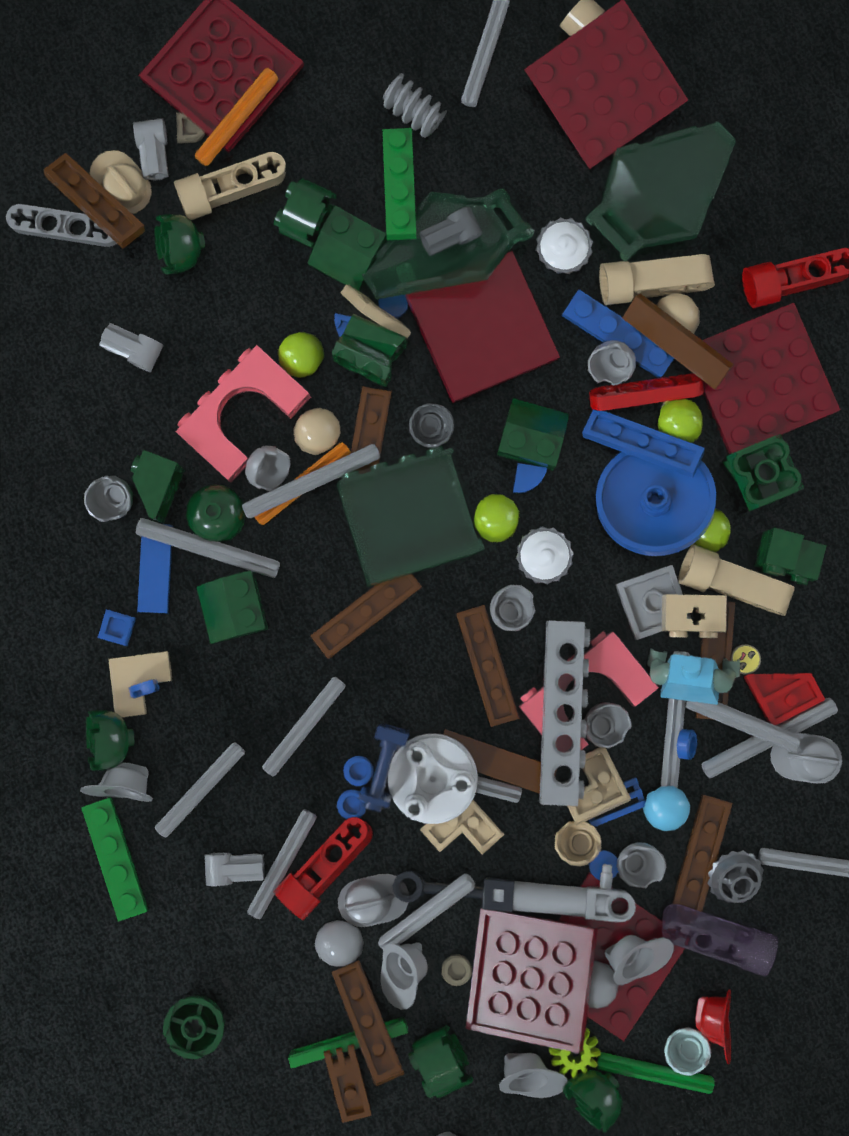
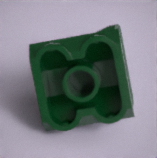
(369, 349)
(764, 472)

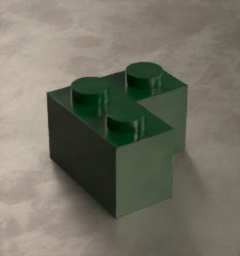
(789, 555)

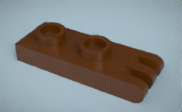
(348, 1084)

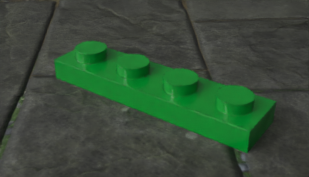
(399, 184)
(114, 859)

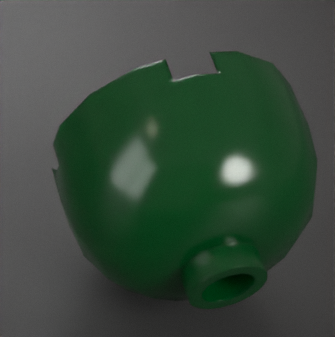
(178, 243)
(215, 513)
(107, 739)
(194, 1027)
(596, 1097)

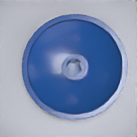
(654, 507)

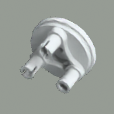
(432, 778)

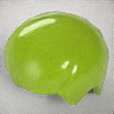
(300, 354)
(681, 420)
(496, 518)
(716, 534)

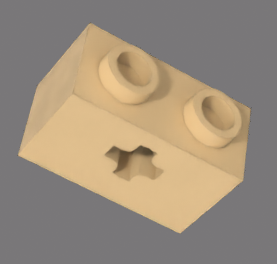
(711, 610)

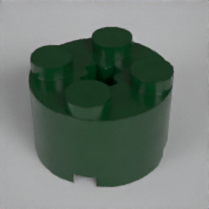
(305, 211)
(440, 1063)

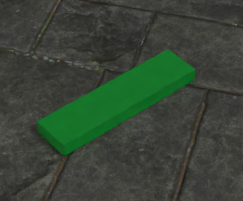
(316, 1050)

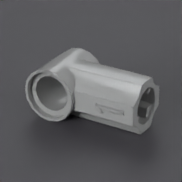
(151, 142)
(138, 350)
(229, 868)

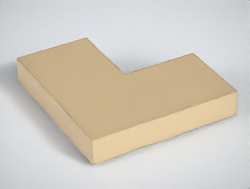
(371, 310)
(132, 671)
(604, 787)
(472, 823)

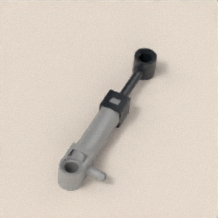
(512, 895)

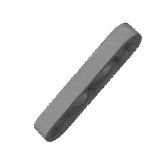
(63, 228)

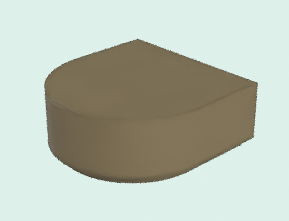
(187, 131)

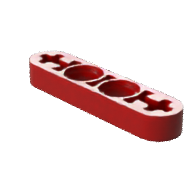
(646, 392)

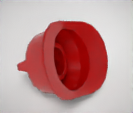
(714, 1022)

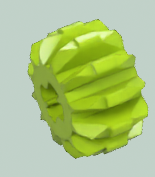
(579, 1062)

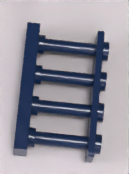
(391, 737)

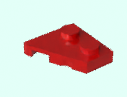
(784, 694)

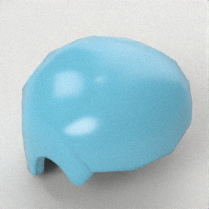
(667, 808)

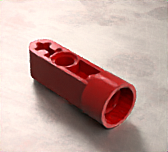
(768, 282)
(301, 890)

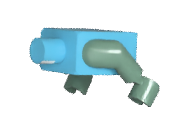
(691, 677)

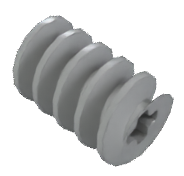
(412, 106)

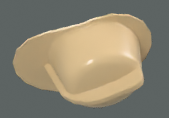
(122, 179)

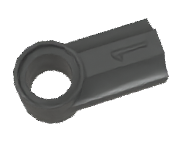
(458, 228)

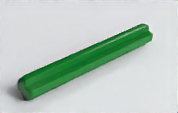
(654, 1073)

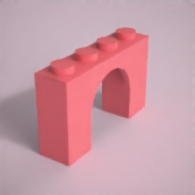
(253, 374)
(605, 657)

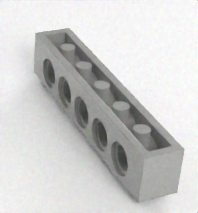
(552, 791)

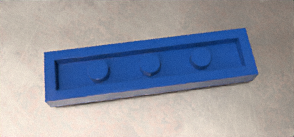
(608, 326)
(643, 442)

